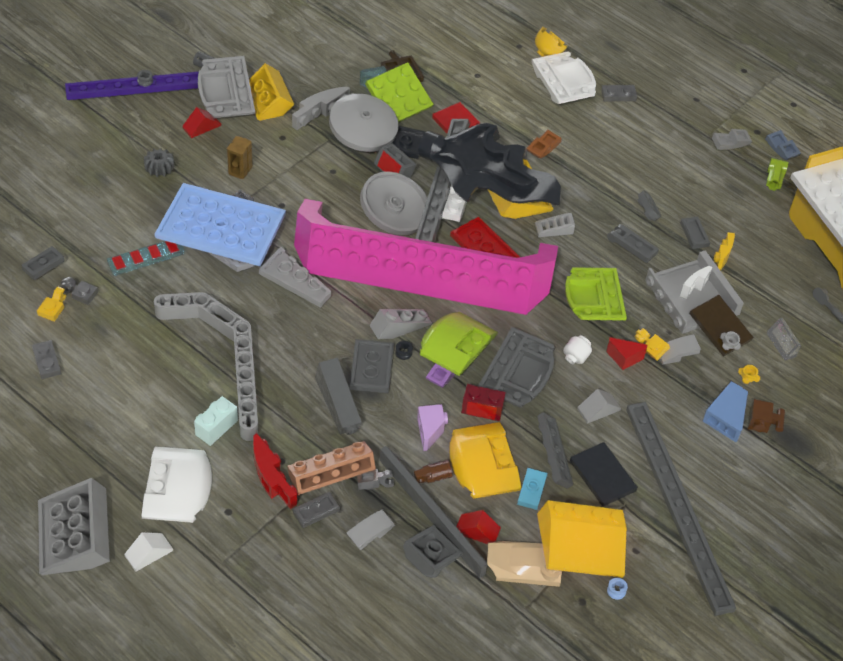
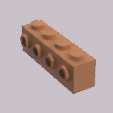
(331, 467)

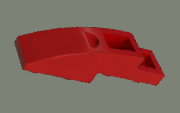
(269, 473)

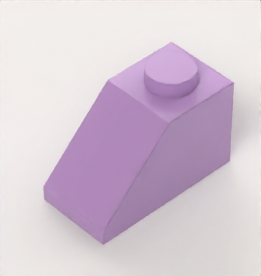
(431, 424)

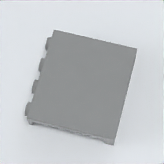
(669, 284)

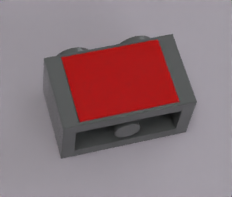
(394, 160)

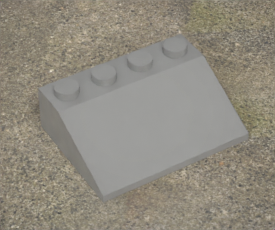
(73, 529)

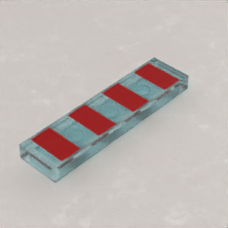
(144, 257)

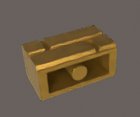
(239, 157)

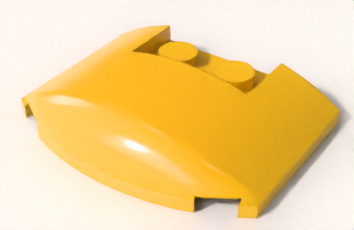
(483, 460)

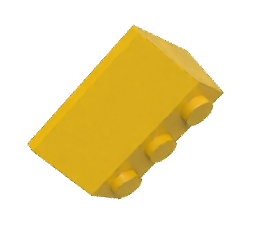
(269, 93)

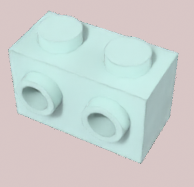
(215, 420)

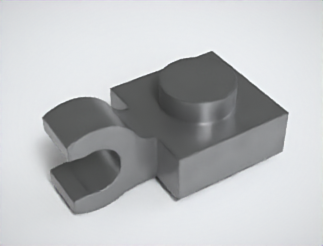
(373, 478)

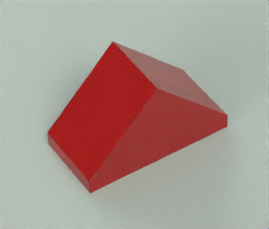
(200, 122)
(625, 352)
(478, 526)

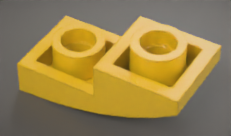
(724, 251)

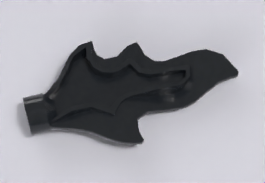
(477, 161)

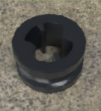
(401, 354)

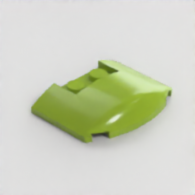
(595, 294)
(456, 341)

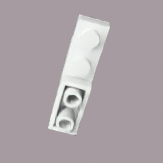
(454, 207)

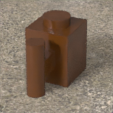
(762, 416)

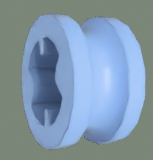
(611, 588)

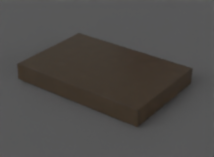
(717, 318)

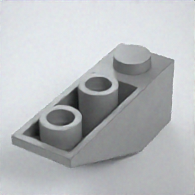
(398, 322)

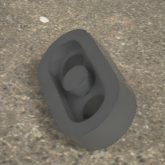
(649, 205)

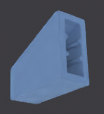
(728, 411)

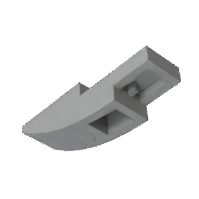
(317, 104)

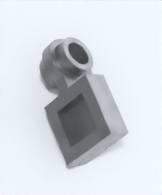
(83, 292)

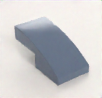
(782, 146)

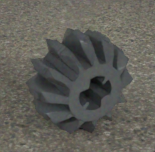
(159, 162)

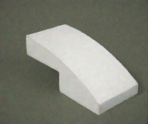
(696, 281)

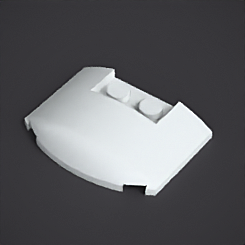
(565, 77)
(177, 484)

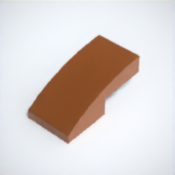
(544, 145)

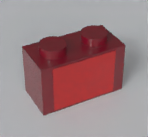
(483, 402)

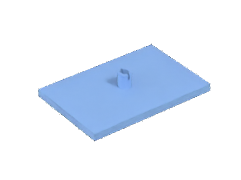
(220, 224)

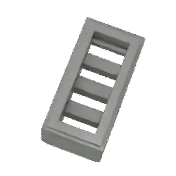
(564, 220)

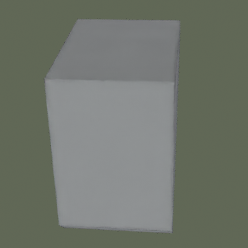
(598, 406)

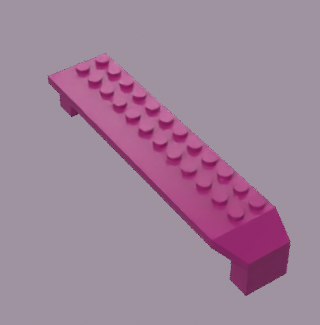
(422, 265)

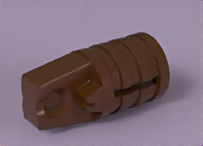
(433, 471)

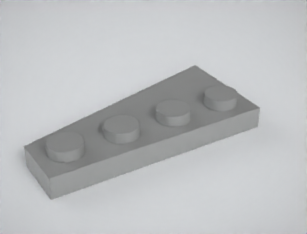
(290, 275)

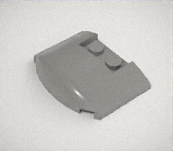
(225, 87)

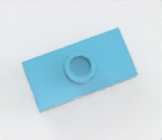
(532, 489)

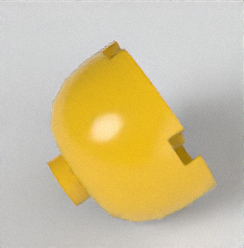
(548, 43)

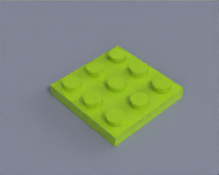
(400, 91)

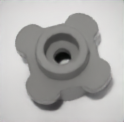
(733, 337)

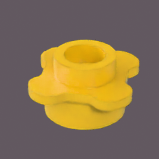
(749, 374)

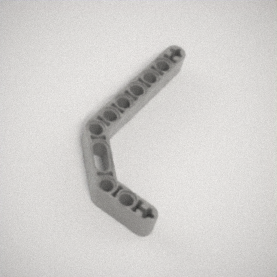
(237, 329)

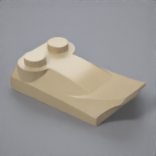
(521, 563)

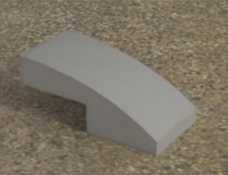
(735, 139)
(680, 347)
(370, 528)

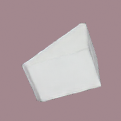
(147, 549)

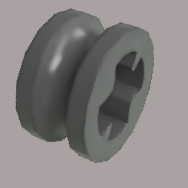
(145, 78)

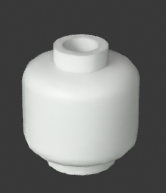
(577, 350)

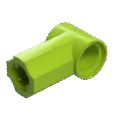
(777, 171)

